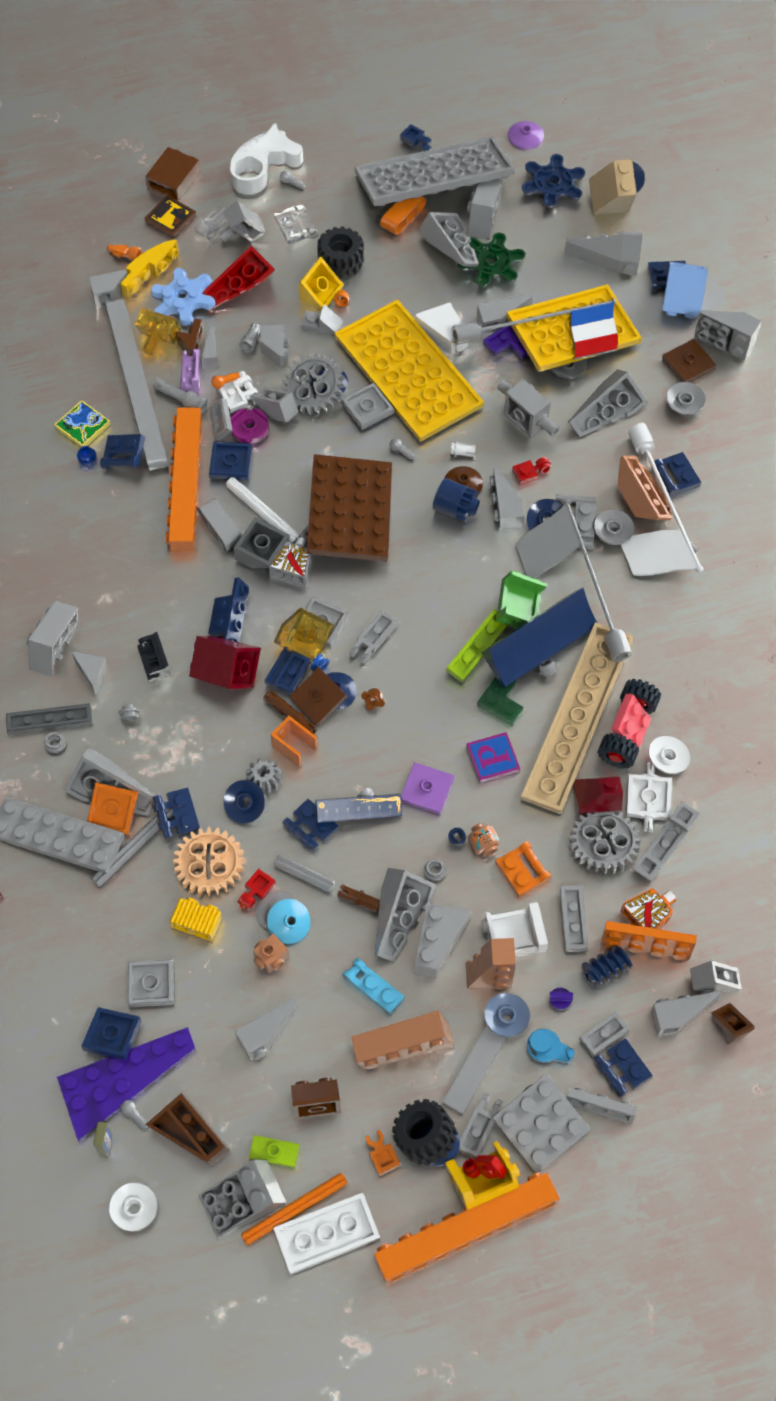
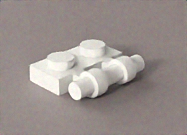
(234, 395)

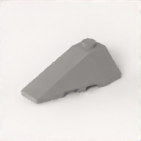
(98, 768)

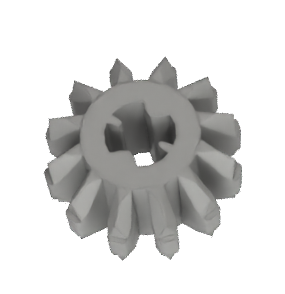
(271, 774)

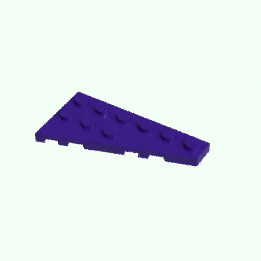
(101, 1087)

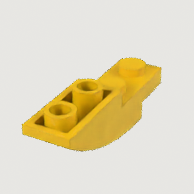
(150, 262)

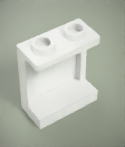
(522, 925)

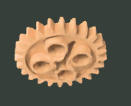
(187, 862)

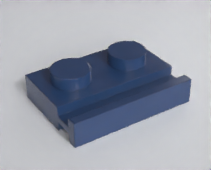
(288, 671)

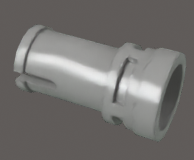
(249, 340)

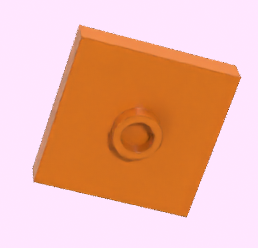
(112, 807)

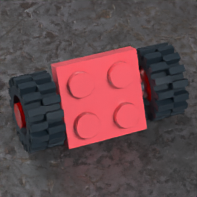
(630, 724)

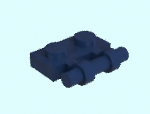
(182, 811)
(306, 817)
(628, 1063)

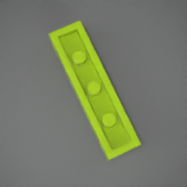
(471, 652)

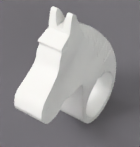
(258, 155)

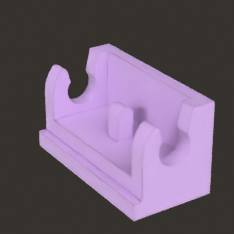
(190, 371)

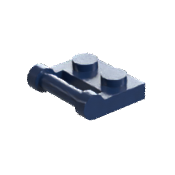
(658, 274)
(123, 445)
(681, 472)

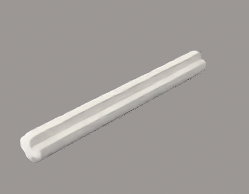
(261, 509)

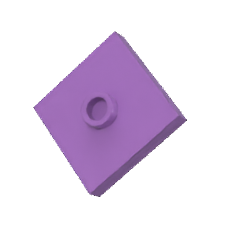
(427, 788)

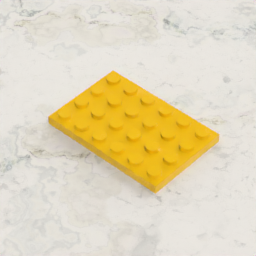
(551, 340)

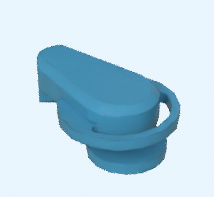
(548, 1047)

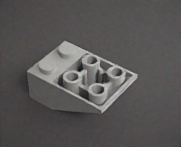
(728, 331)
(242, 1198)

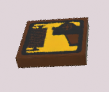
(170, 216)

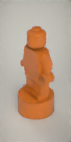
(123, 250)

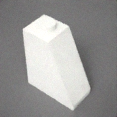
(438, 325)

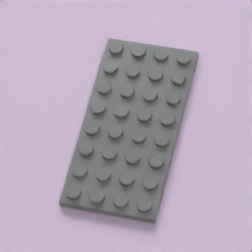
(434, 171)

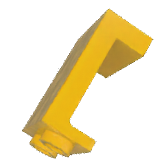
(481, 1189)

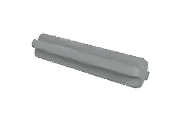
(304, 873)

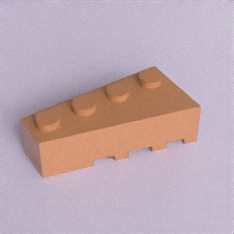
(403, 1040)

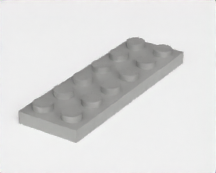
(59, 835)

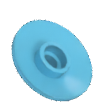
(278, 923)

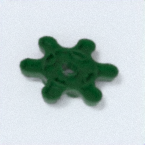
(497, 251)

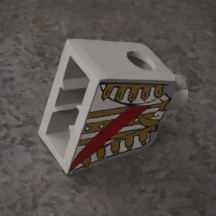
(292, 563)

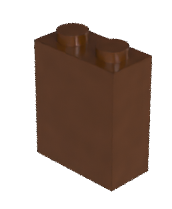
(173, 173)

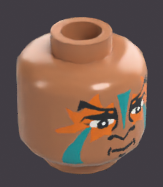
(483, 839)

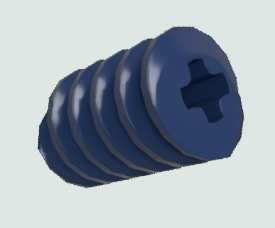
(604, 965)

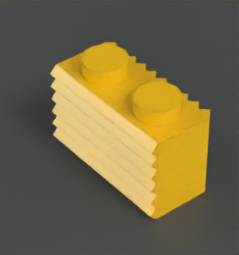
(196, 919)

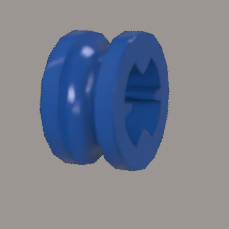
(320, 662)

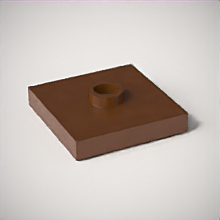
(689, 361)
(318, 696)

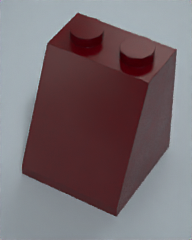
(224, 662)

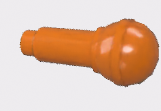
(218, 381)

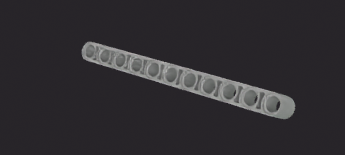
(136, 384)

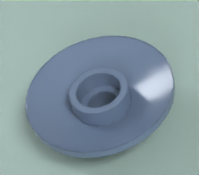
(509, 1005)

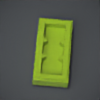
(274, 1151)

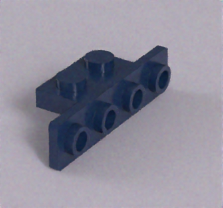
(229, 612)

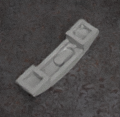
(666, 842)

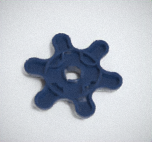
(558, 173)

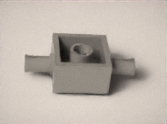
(527, 408)

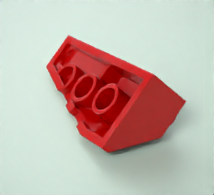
(239, 277)

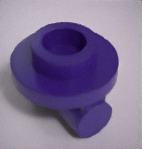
(560, 998)

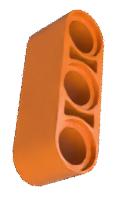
(402, 214)

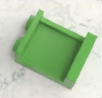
(519, 599)

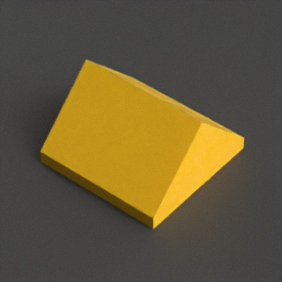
(319, 285)

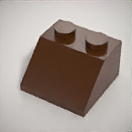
(315, 1098)

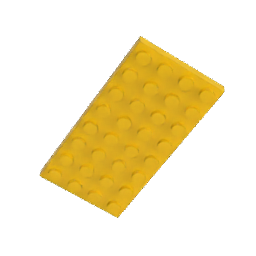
(409, 370)

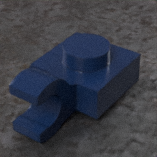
(414, 136)

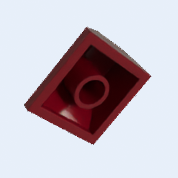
(598, 794)

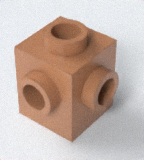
(270, 954)

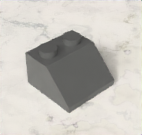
(260, 544)

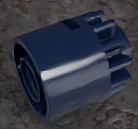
(456, 500)

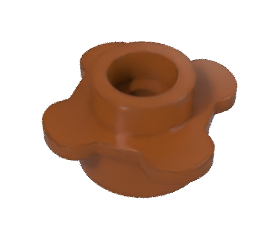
(377, 695)

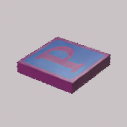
(493, 757)

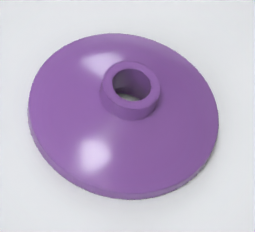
(525, 135)

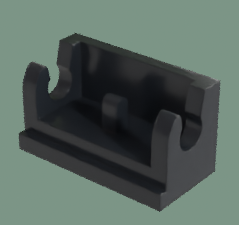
(153, 657)

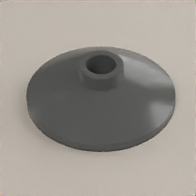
(571, 370)

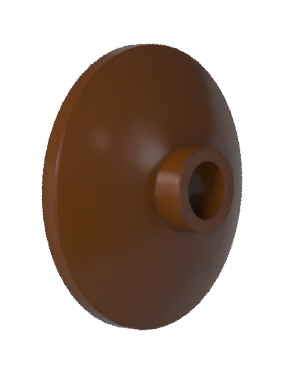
(471, 476)

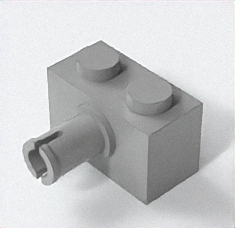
(242, 221)

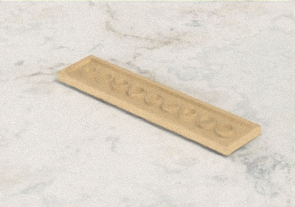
(574, 724)

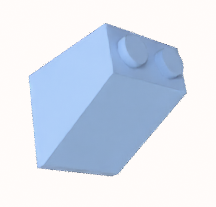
(684, 289)

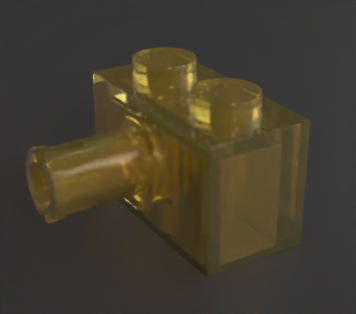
(157, 328)

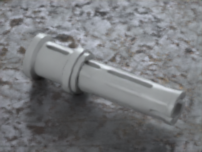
(188, 398)

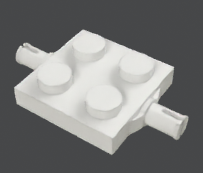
(649, 797)

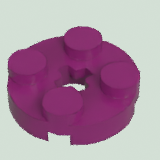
(249, 435)

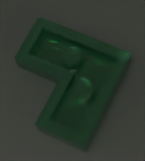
(497, 703)

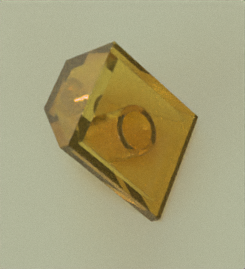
(304, 633)

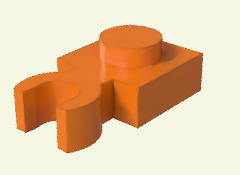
(383, 1156)

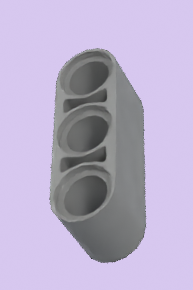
(219, 524)

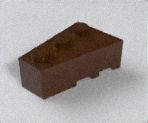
(189, 1129)

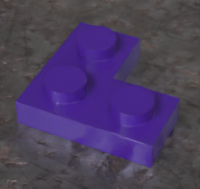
(504, 339)

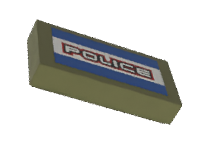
(102, 1139)

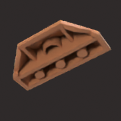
(641, 490)

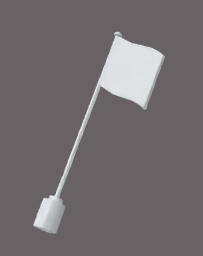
(663, 549)

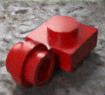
(526, 472)
(259, 885)
(486, 1165)

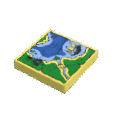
(82, 424)

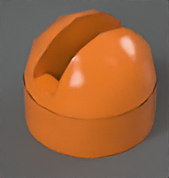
(344, 298)

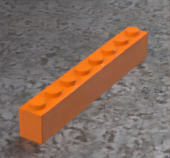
(185, 480)
(465, 1228)

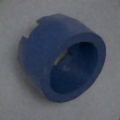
(453, 840)

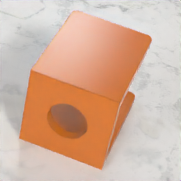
(298, 730)

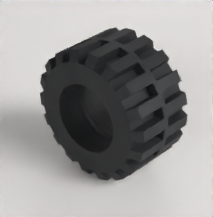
(341, 240)
(434, 1144)

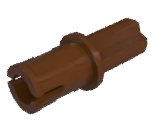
(359, 898)

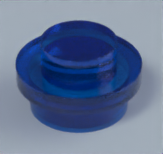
(86, 455)

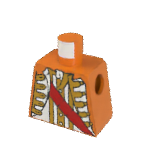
(649, 909)

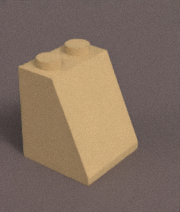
(613, 188)

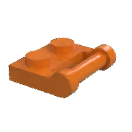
(517, 873)

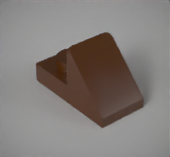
(192, 339)
(732, 1022)

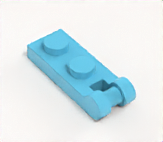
(374, 987)

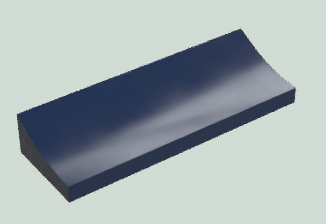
(540, 638)

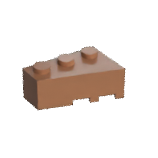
(493, 966)

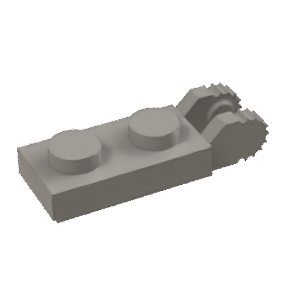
(374, 636)
(478, 1128)

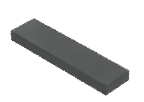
(49, 719)

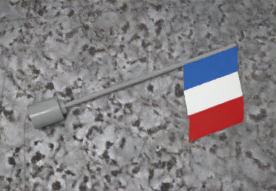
(591, 329)

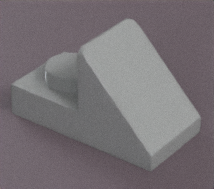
(325, 322)

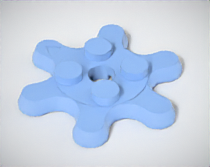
(184, 306)

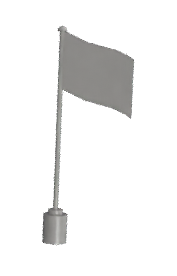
(553, 543)

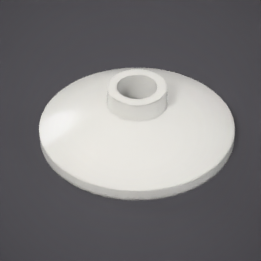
(674, 750)
(125, 1198)

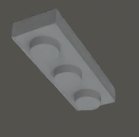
(574, 918)
(601, 1105)

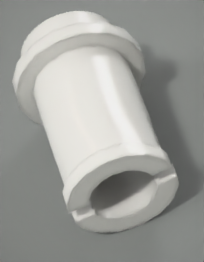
(462, 449)

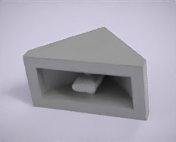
(92, 668)

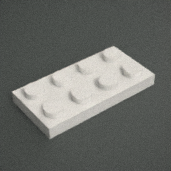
(326, 1233)

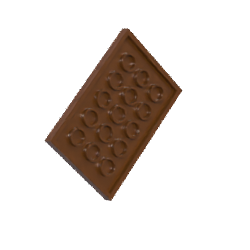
(349, 508)

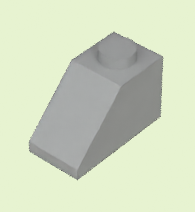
(276, 403)
(715, 977)

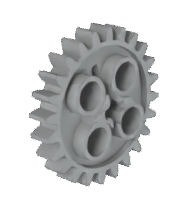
(329, 379)
(604, 841)

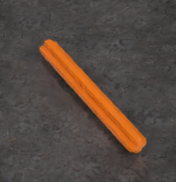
(294, 1208)

